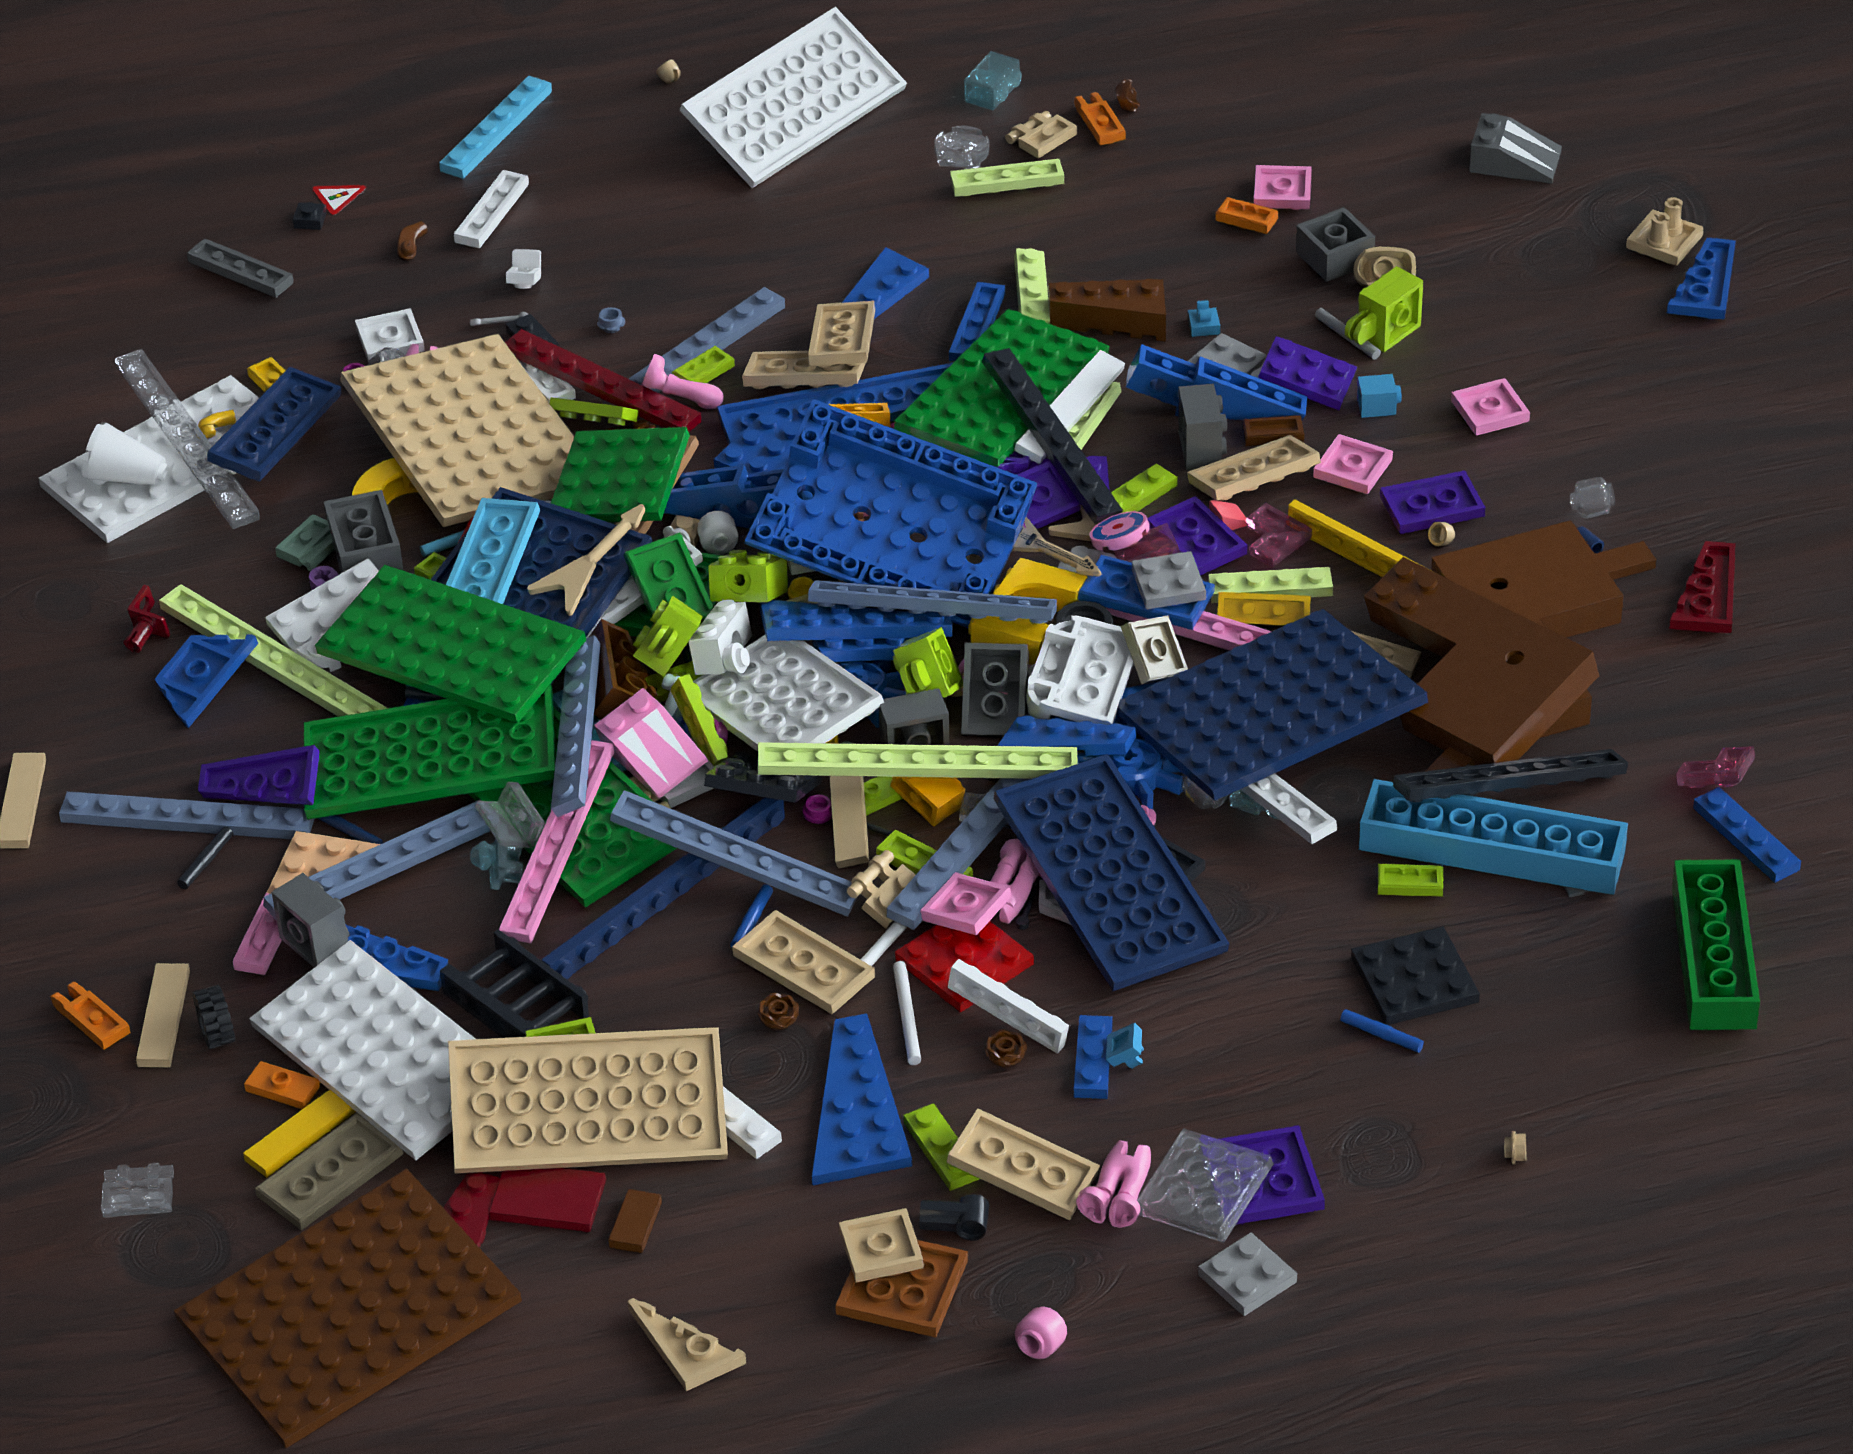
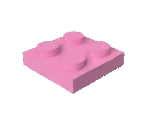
(1282, 187)
(1490, 406)
(1353, 464)
(965, 903)

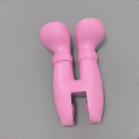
(703, 394)
(1013, 858)
(1118, 1166)

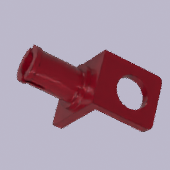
(144, 621)

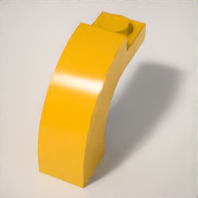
(386, 477)

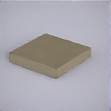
(1154, 649)

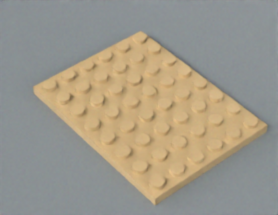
(464, 424)

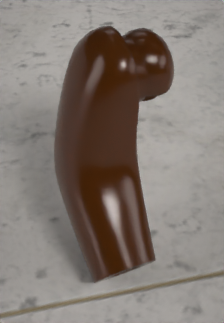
(406, 240)

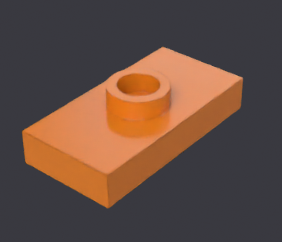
(1246, 215)
(282, 1085)

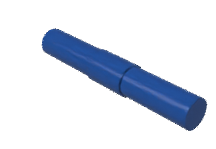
(753, 913)
(1382, 1030)

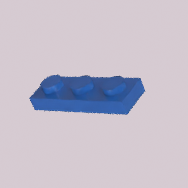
(1091, 1064)

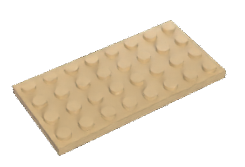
(587, 1100)

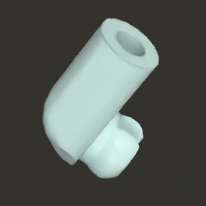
(667, 683)

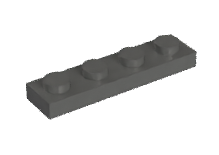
(240, 267)

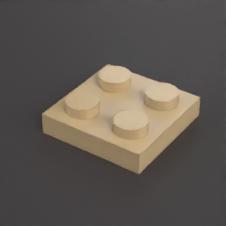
(881, 1245)

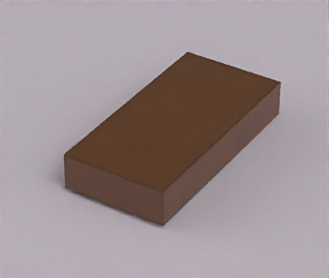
(1265, 430)
(635, 1221)

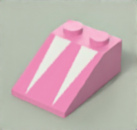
(650, 743)

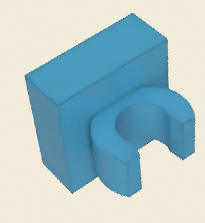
(1203, 320)
(1125, 1046)

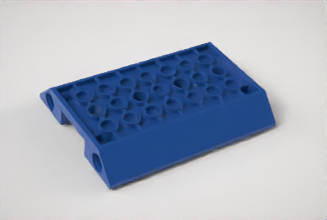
(905, 491)

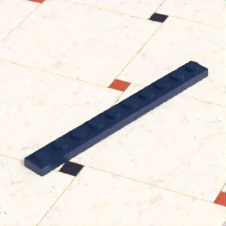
(656, 894)

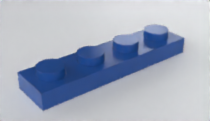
(978, 317)
(1747, 834)

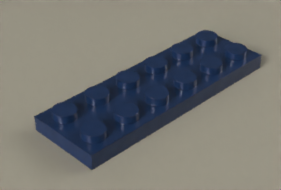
(274, 424)

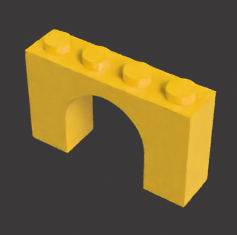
(1027, 580)

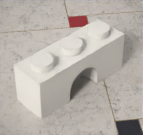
(723, 626)

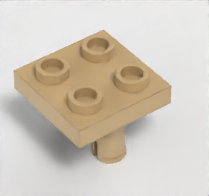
(1665, 234)

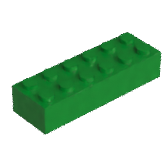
(1715, 945)

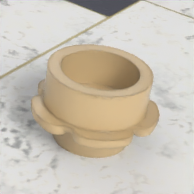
(1515, 1147)

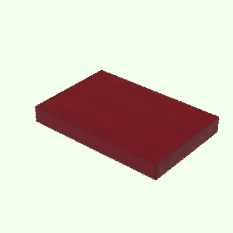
(549, 1198)

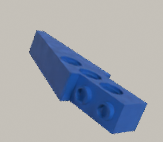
(1242, 394)
(724, 490)

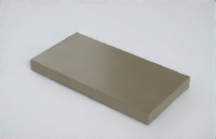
(328, 1171)

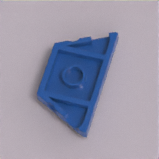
(201, 671)

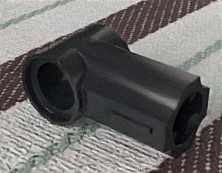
(964, 1217)

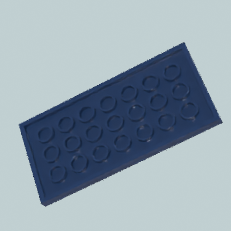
(1111, 872)

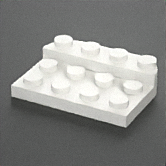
(311, 615)
(1080, 672)

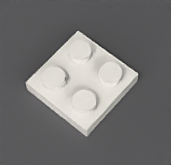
(389, 330)

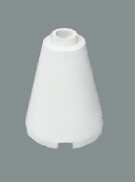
(121, 458)

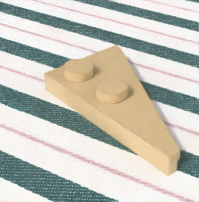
(688, 1353)

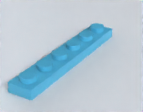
(495, 127)

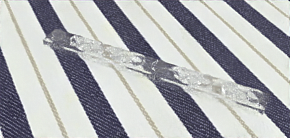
(186, 438)

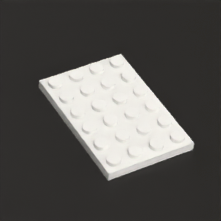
(787, 695)

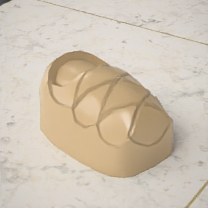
(1380, 260)

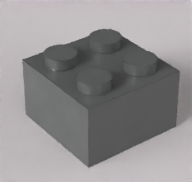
(1332, 243)
(1201, 425)
(914, 719)
(309, 919)

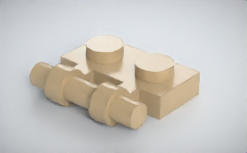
(1042, 133)
(880, 898)

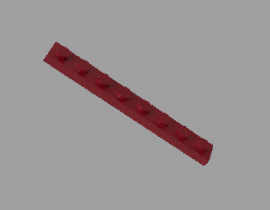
(601, 382)

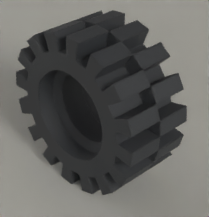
(213, 1016)

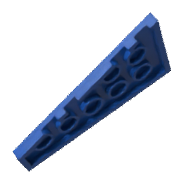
(813, 622)
(858, 1114)

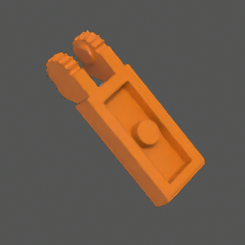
(1100, 119)
(91, 1016)

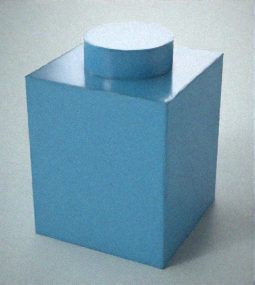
(1378, 395)

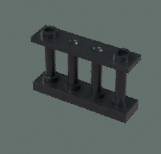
(505, 1018)

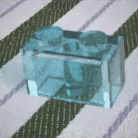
(992, 80)

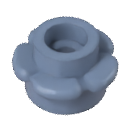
(610, 320)

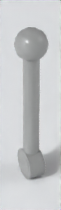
(474, 322)

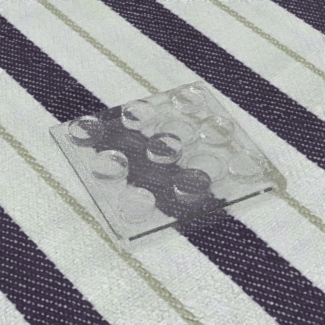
(1204, 1185)

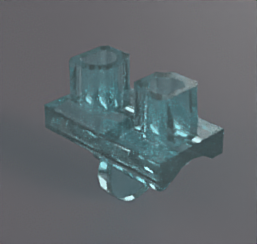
(498, 861)

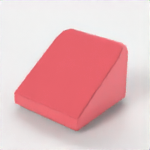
(1228, 513)

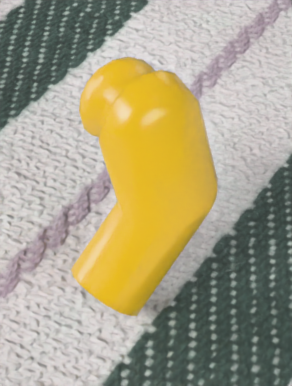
(216, 420)

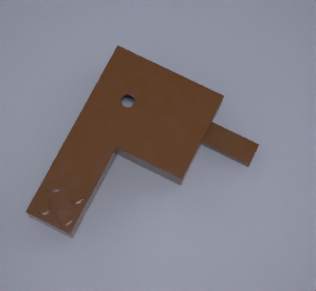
(1552, 582)
(1476, 700)

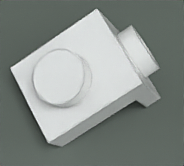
(525, 268)

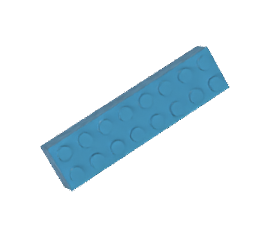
(1496, 838)

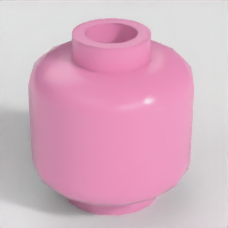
(1040, 1332)

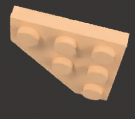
(314, 853)

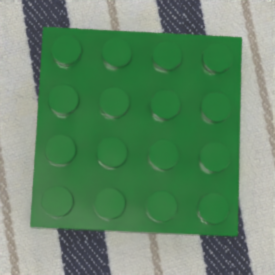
(620, 470)

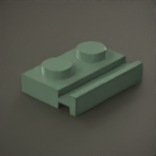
(307, 544)

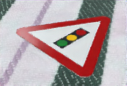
(337, 196)

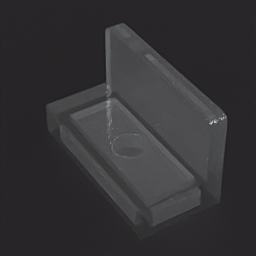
(512, 817)

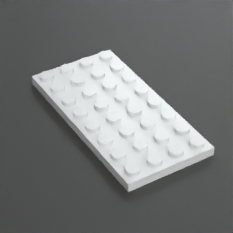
(793, 97)
(120, 507)
(369, 1045)

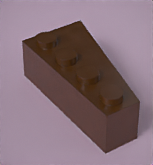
(1110, 307)
(618, 670)

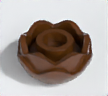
(1127, 96)
(778, 1011)
(1005, 1048)

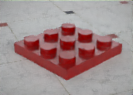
(937, 949)

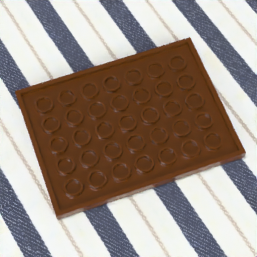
(347, 1307)

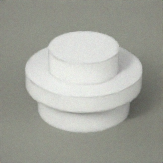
(736, 658)

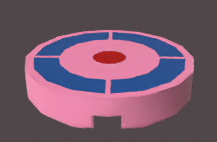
(1119, 530)

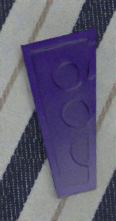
(268, 777)

